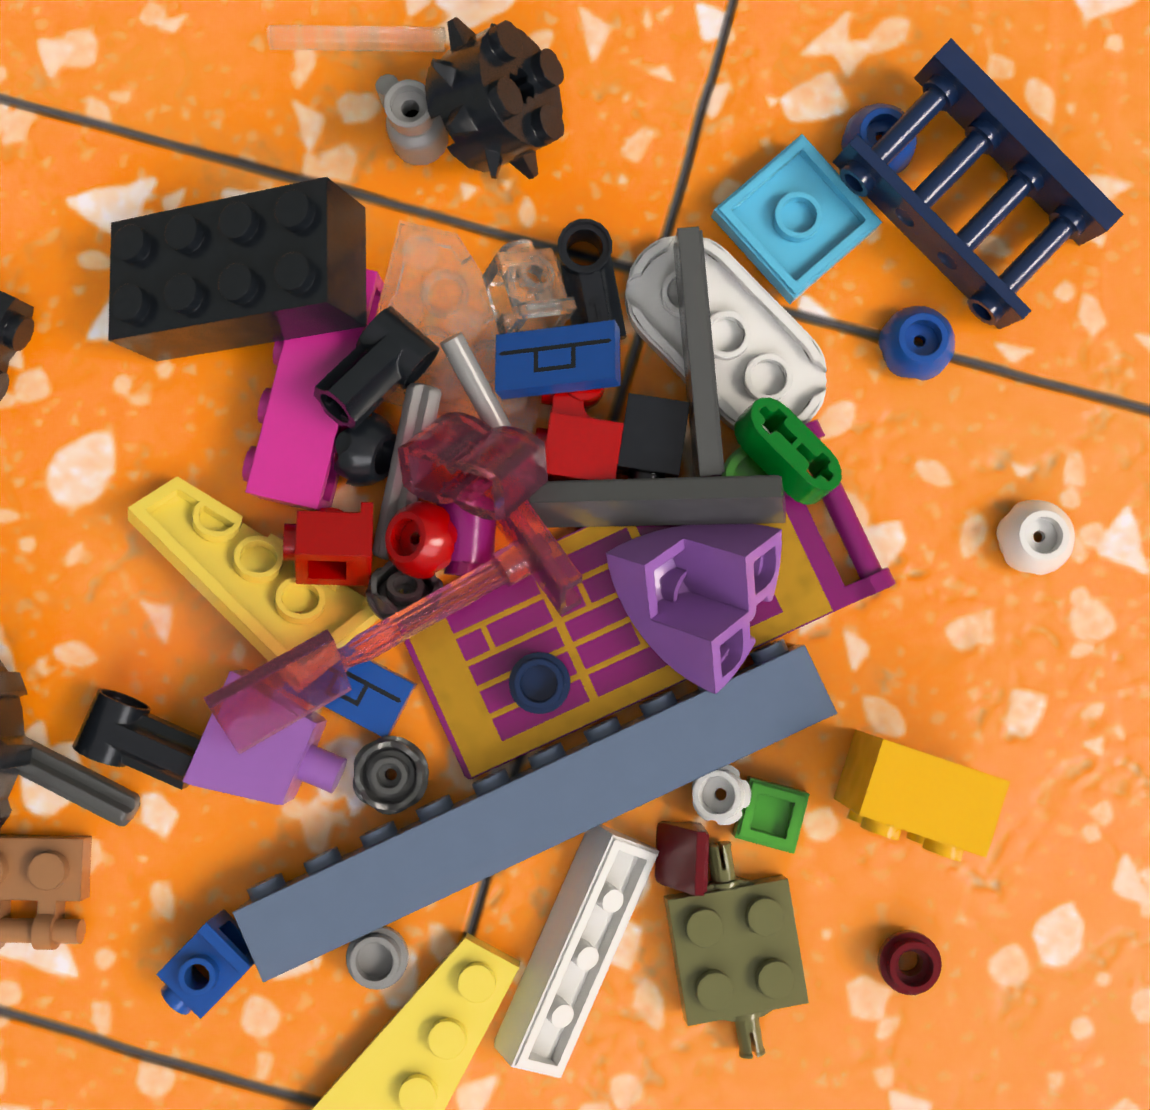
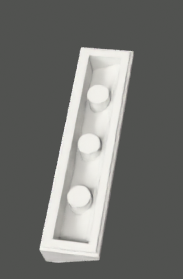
(574, 951)

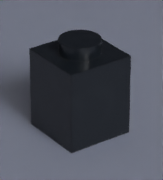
(652, 437)

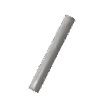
(474, 381)

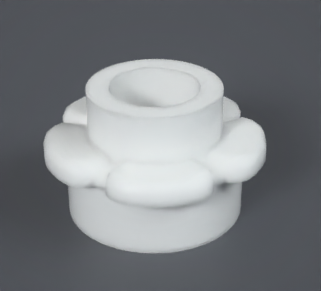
(722, 811)

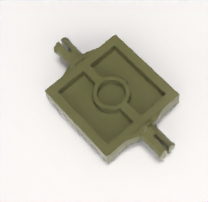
(736, 950)

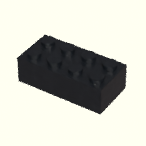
(239, 271)

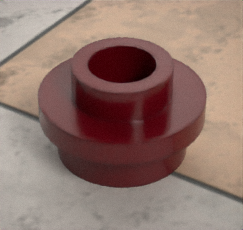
(920, 977)

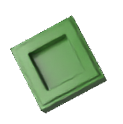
(772, 816)

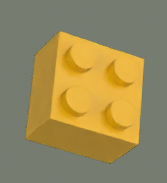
(913, 791)

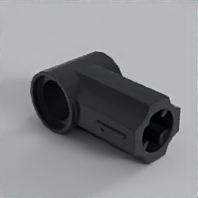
(591, 285)
(385, 357)
(125, 733)

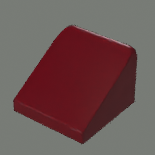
(682, 856)

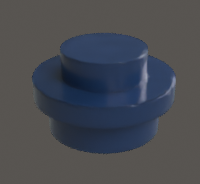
(539, 683)

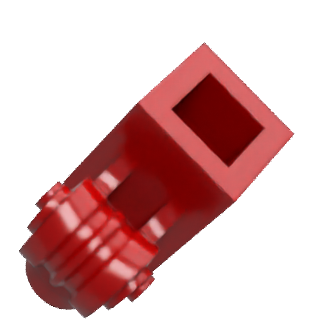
(575, 442)

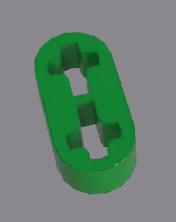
(788, 450)

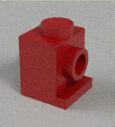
(331, 546)

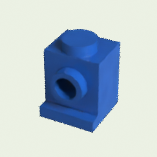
(217, 948)

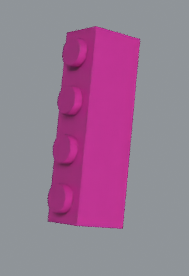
(296, 435)

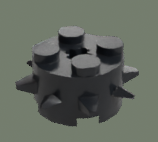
(496, 97)

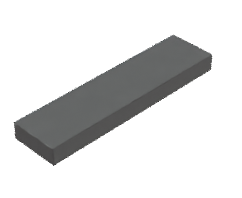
(698, 353)
(661, 501)

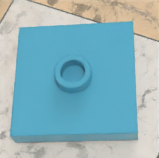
(795, 219)

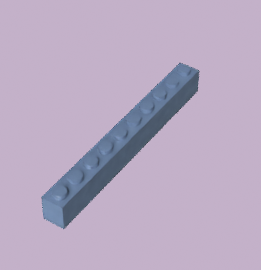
(529, 811)

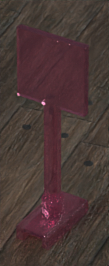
(316, 670)

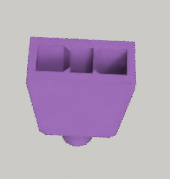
(271, 768)

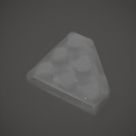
(442, 294)

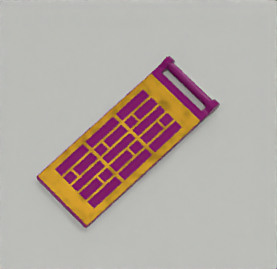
(610, 665)

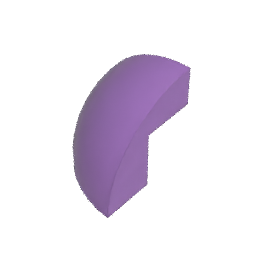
(697, 592)

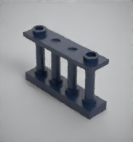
(1018, 145)

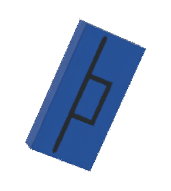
(558, 360)
(375, 697)

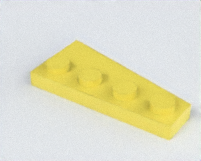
(245, 572)
(431, 1038)

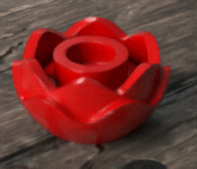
(436, 542)

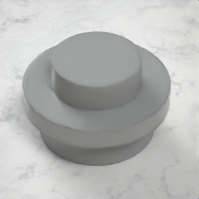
(377, 958)

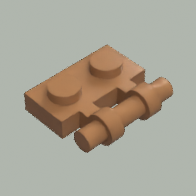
(48, 872)

